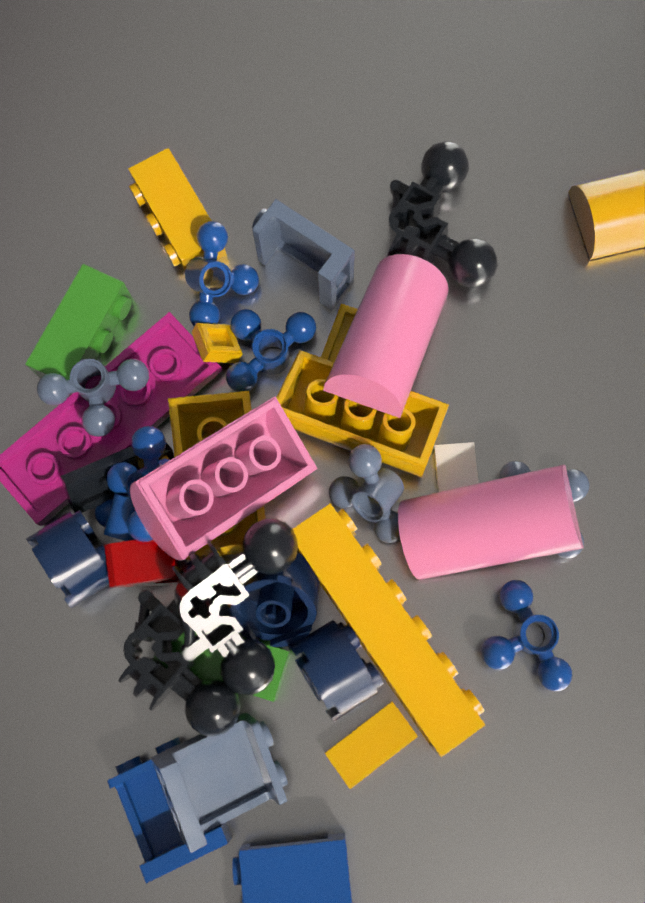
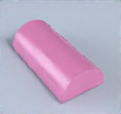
(389, 334)
(221, 480)
(489, 523)

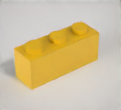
(172, 206)

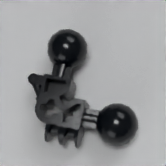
(443, 169)
(245, 663)
(209, 704)

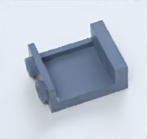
(314, 248)
(219, 778)

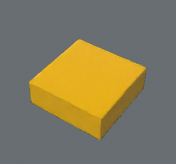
(216, 343)

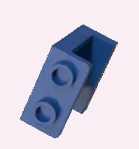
(152, 819)
(294, 872)

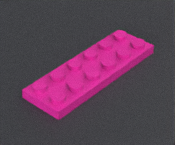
(60, 443)

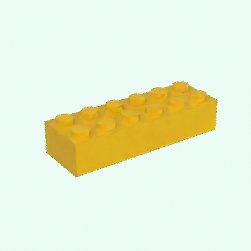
(386, 631)

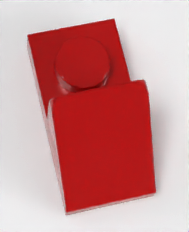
(139, 564)

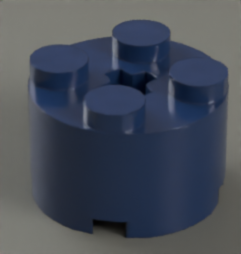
(70, 558)
(280, 605)
(336, 669)

